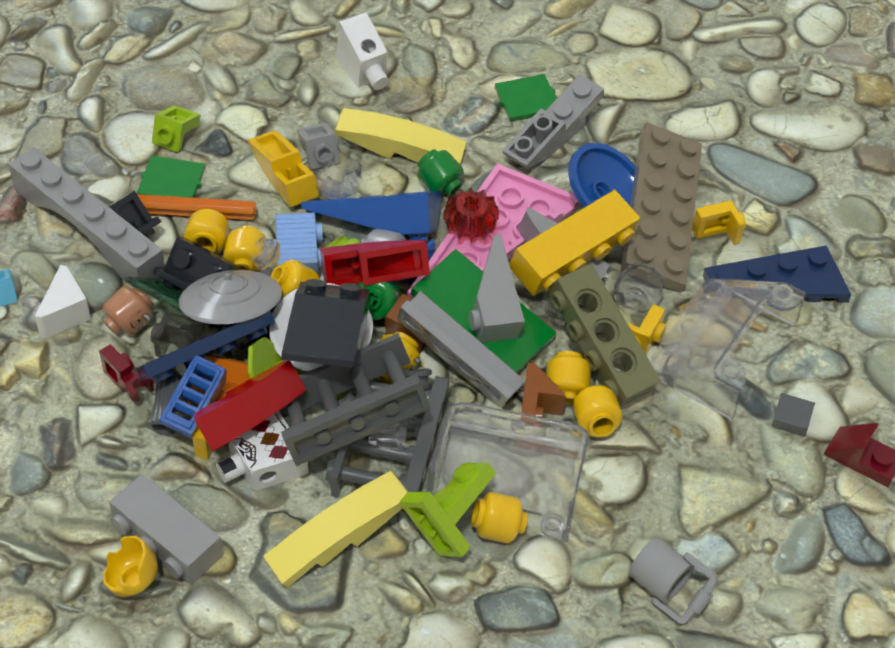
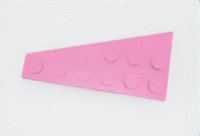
(513, 196)

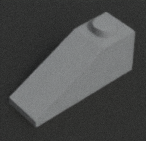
(496, 306)

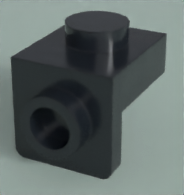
(135, 213)

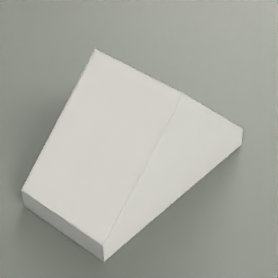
(62, 305)

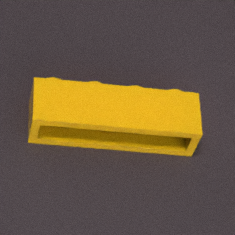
(574, 242)

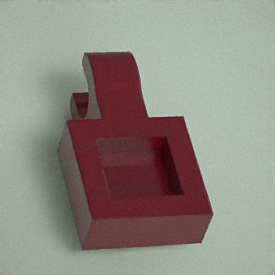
(119, 370)

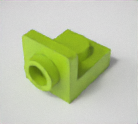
(172, 125)

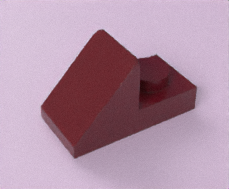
(859, 450)

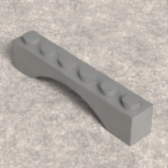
(50, 187)

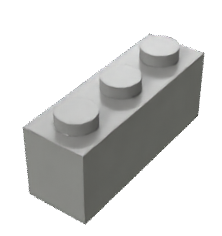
(170, 530)

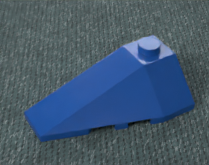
(402, 213)

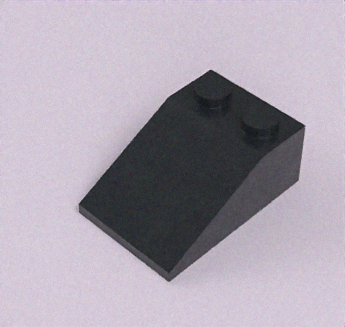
(326, 323)

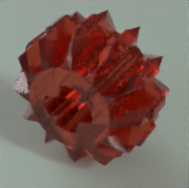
(471, 214)

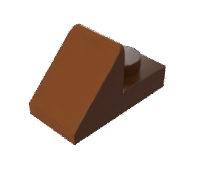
(541, 394)

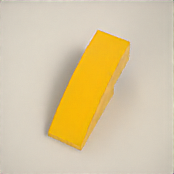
(284, 168)

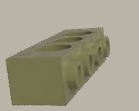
(604, 317)

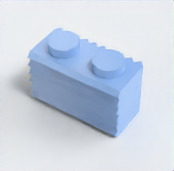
(299, 238)

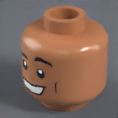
(127, 311)

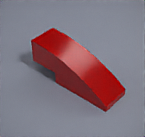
(375, 262)
(249, 404)

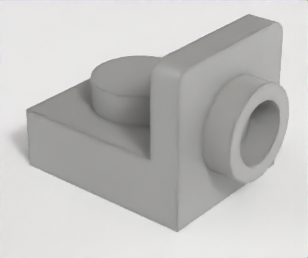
(319, 144)

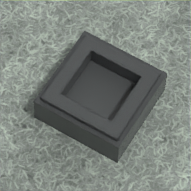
(793, 414)

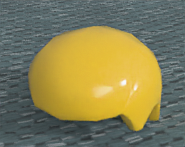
(130, 568)

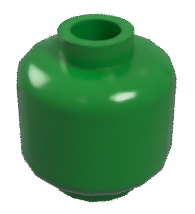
(440, 172)
(387, 296)

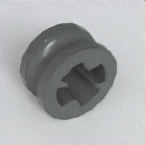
(423, 374)

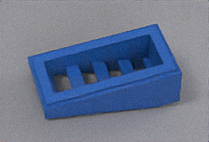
(202, 375)

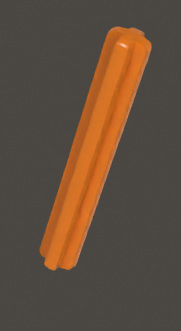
(188, 205)

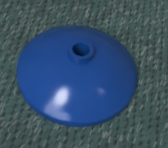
(599, 170)

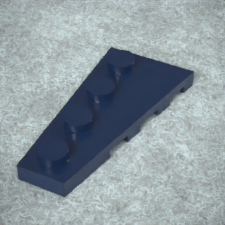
(806, 269)
(221, 341)

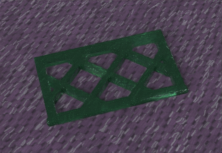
(158, 290)

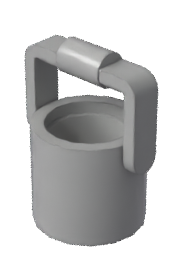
(665, 574)

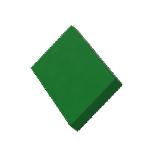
(454, 289)

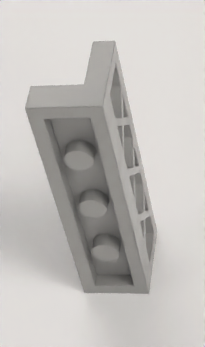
(460, 349)

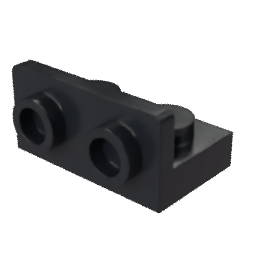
(189, 263)

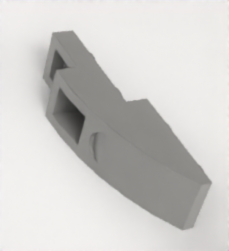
(557, 125)

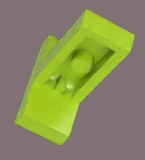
(439, 513)

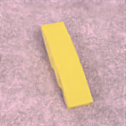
(393, 134)
(337, 527)

